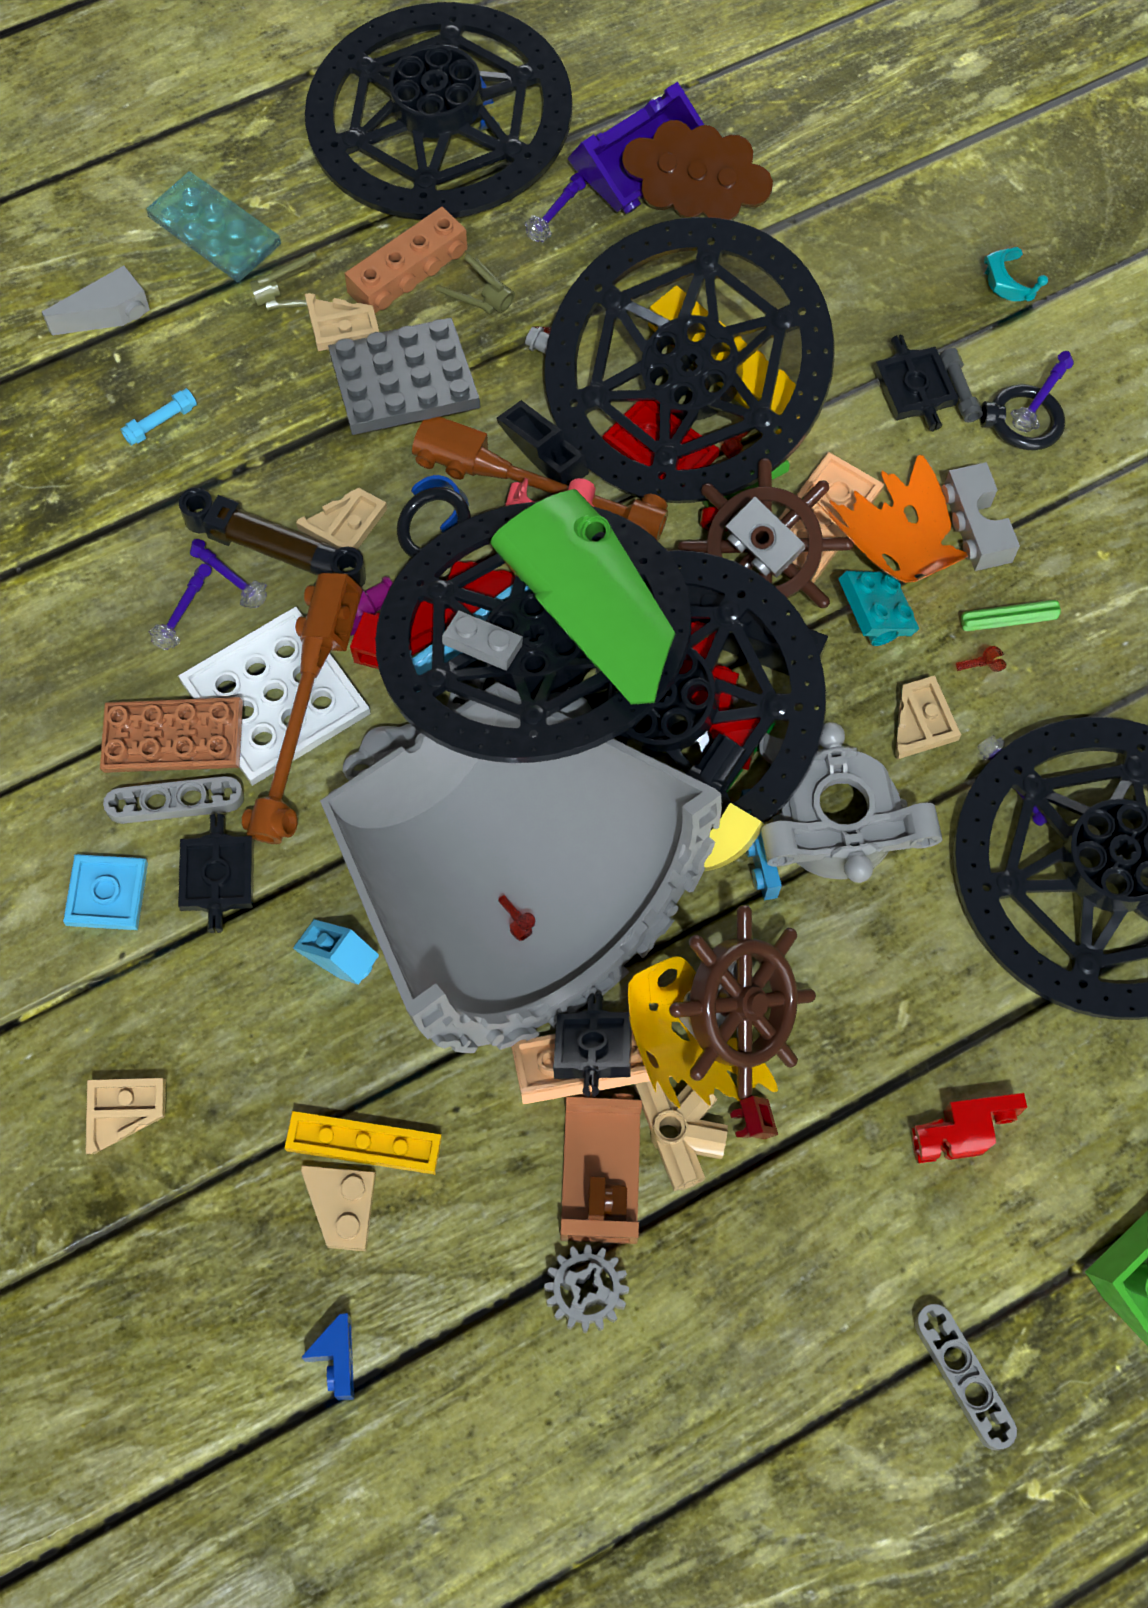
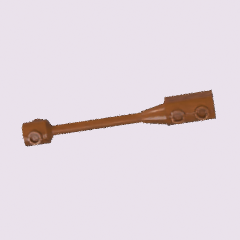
(467, 452)
(324, 629)

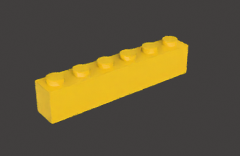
(753, 368)

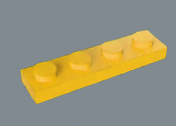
(363, 1142)

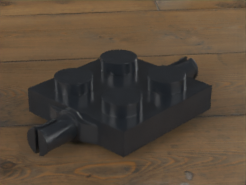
(916, 383)
(216, 873)
(593, 1045)

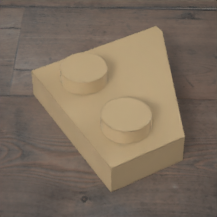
(121, 1109)

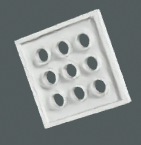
(268, 716)

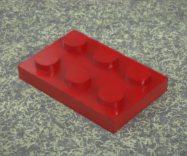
(647, 417)

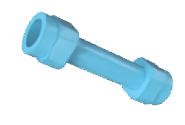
(135, 431)

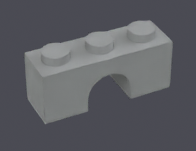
(984, 540)

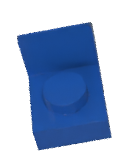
(336, 1345)

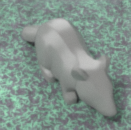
(379, 744)

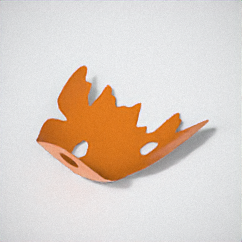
(888, 531)

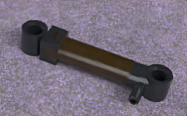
(227, 523)

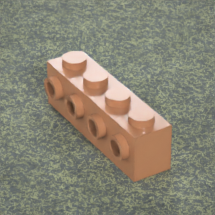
(407, 260)

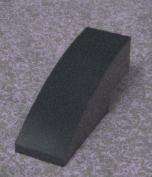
(543, 444)

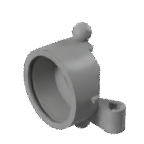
(846, 851)

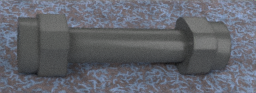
(969, 405)

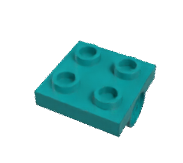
(878, 606)

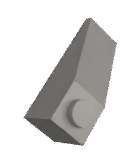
(102, 304)

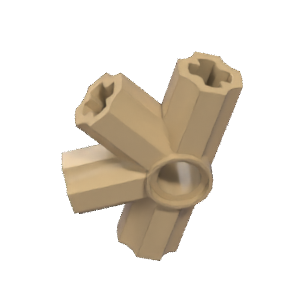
(694, 1136)

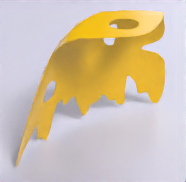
(674, 1055)

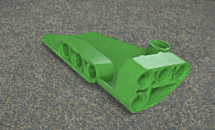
(590, 590)

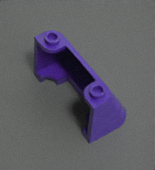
(601, 155)

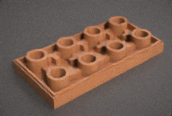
(171, 735)

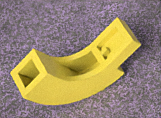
(733, 837)

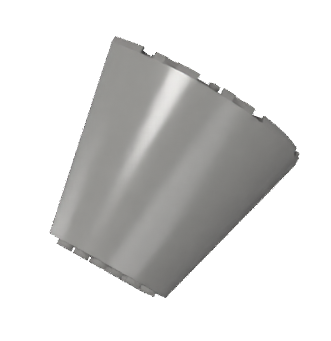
(577, 841)

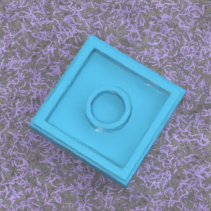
(105, 892)

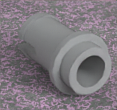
(537, 339)

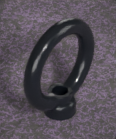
(995, 415)
(416, 503)

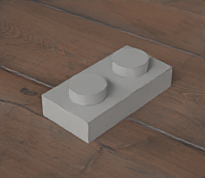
(482, 640)

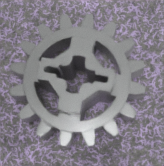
(570, 1279)

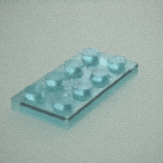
(213, 226)

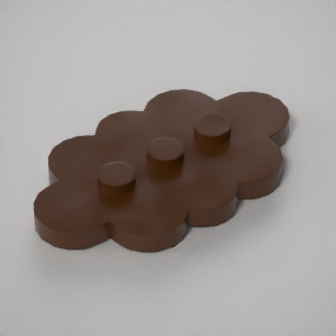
(697, 171)

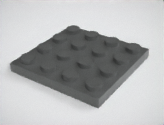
(403, 376)

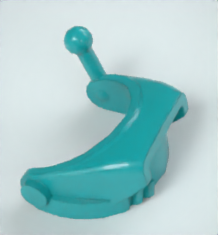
(1003, 283)

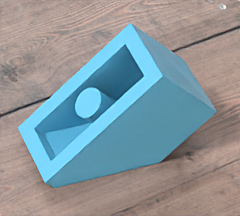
(337, 951)

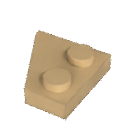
(339, 320)
(345, 520)
(923, 718)
(341, 1205)

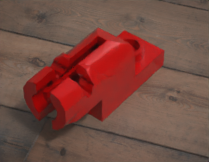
(966, 1128)

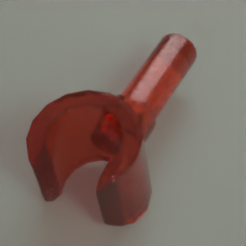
(732, 446)
(987, 659)
(522, 923)

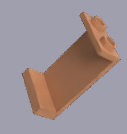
(600, 1142)

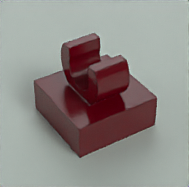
(758, 1118)

